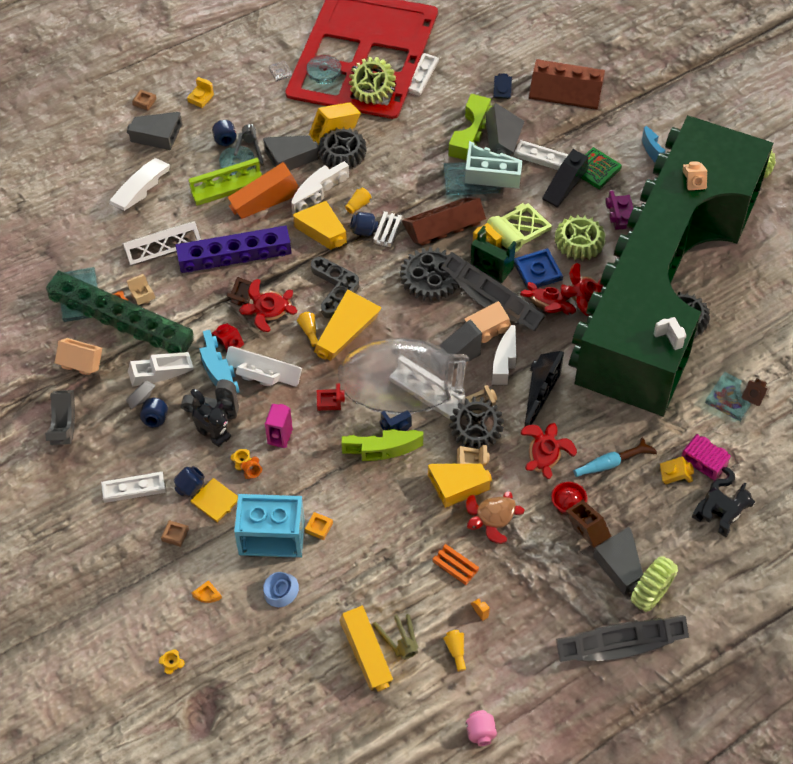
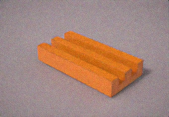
(442, 554)

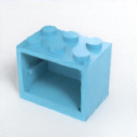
(269, 525)

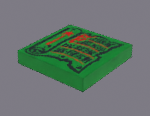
(600, 168)

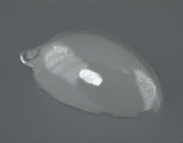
(401, 375)

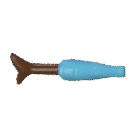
(613, 459)

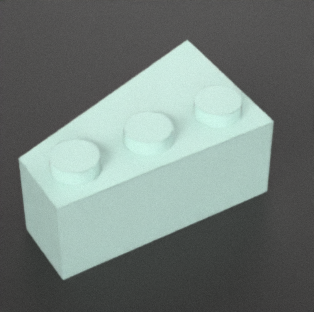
(491, 168)

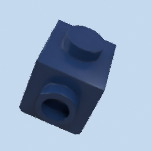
(502, 86)
(400, 422)

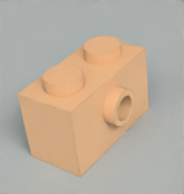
(491, 321)
(78, 356)

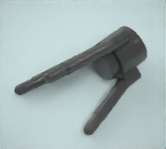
(249, 135)

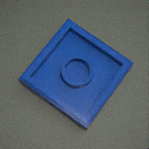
(538, 268)

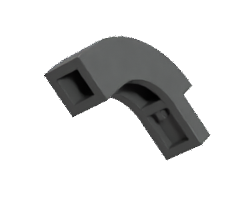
(62, 418)

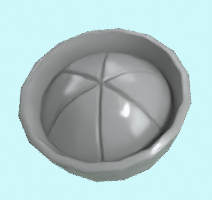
(140, 394)

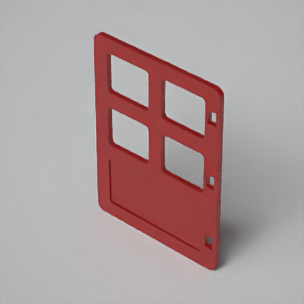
(370, 23)

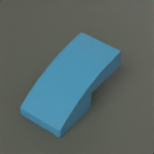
(650, 143)

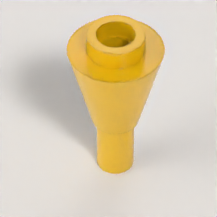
(307, 323)
(455, 644)

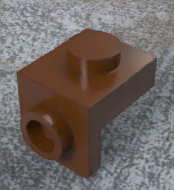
(240, 292)
(755, 391)

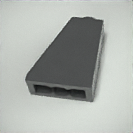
(155, 129)
(502, 129)
(291, 150)
(464, 341)
(620, 560)

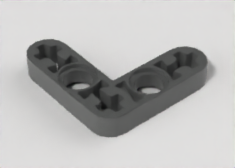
(340, 282)
(225, 392)

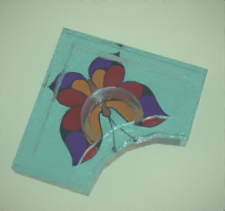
(727, 397)

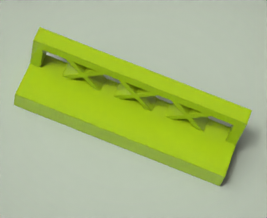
(226, 184)

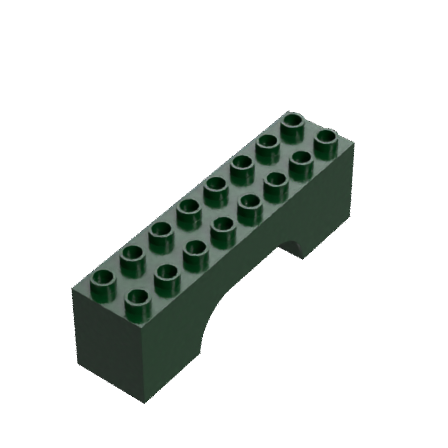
(617, 343)

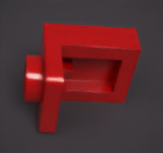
(228, 336)
(330, 398)

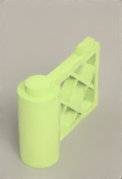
(511, 232)

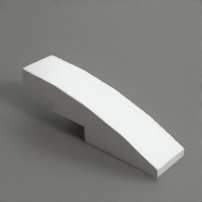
(137, 185)

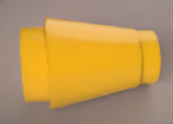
(358, 200)

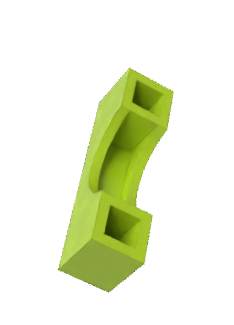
(475, 113)

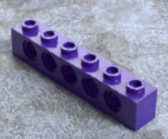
(233, 249)

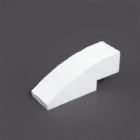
(504, 357)
(159, 368)

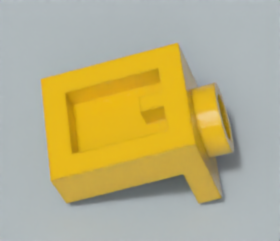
(202, 93)
(491, 235)

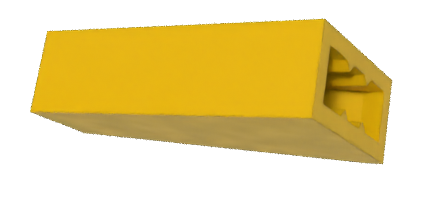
(346, 324)
(366, 648)

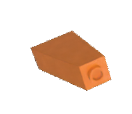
(264, 192)

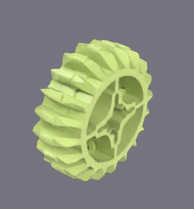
(358, 84)
(580, 231)
(654, 583)

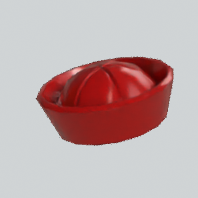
(567, 495)

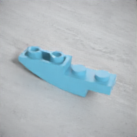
(213, 363)

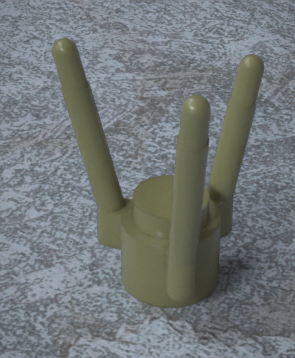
(407, 646)

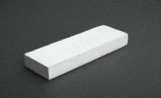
(423, 73)
(539, 155)
(133, 487)

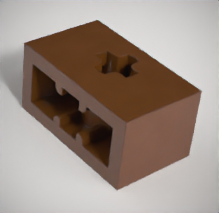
(588, 523)

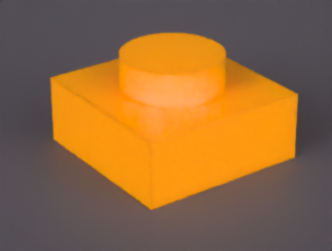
(318, 526)

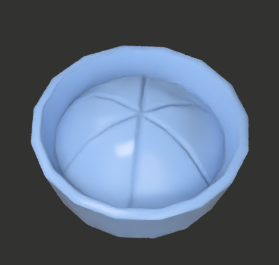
(287, 589)

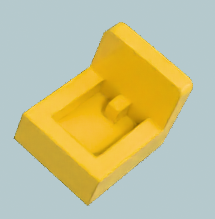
(676, 470)

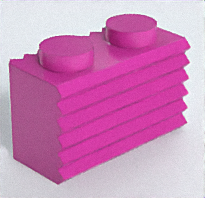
(278, 425)
(706, 456)

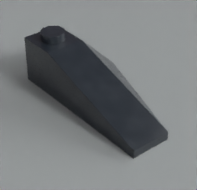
(544, 377)

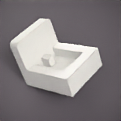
(673, 331)

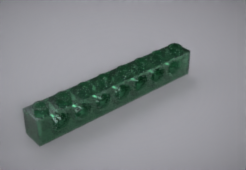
(113, 305)

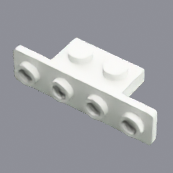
(262, 368)

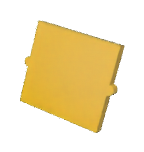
(215, 500)

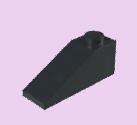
(566, 178)

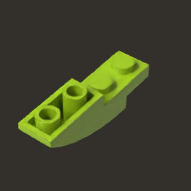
(391, 445)

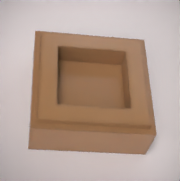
(144, 100)
(174, 533)

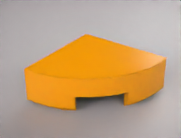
(206, 593)
(481, 609)

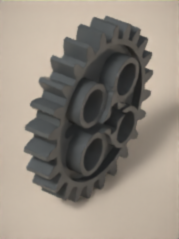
(424, 275)

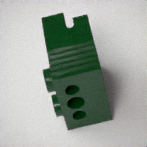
(492, 259)

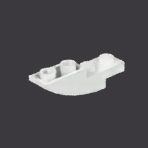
(313, 188)

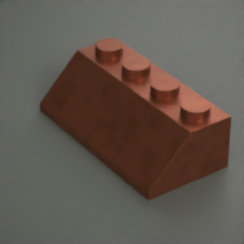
(566, 84)
(444, 219)

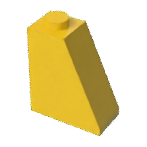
(333, 116)
(321, 225)
(458, 481)

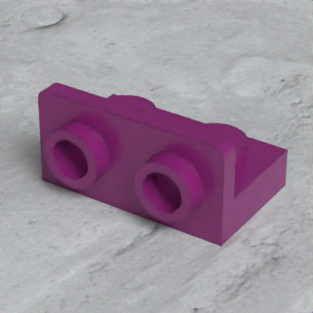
(620, 209)

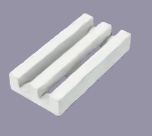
(390, 218)

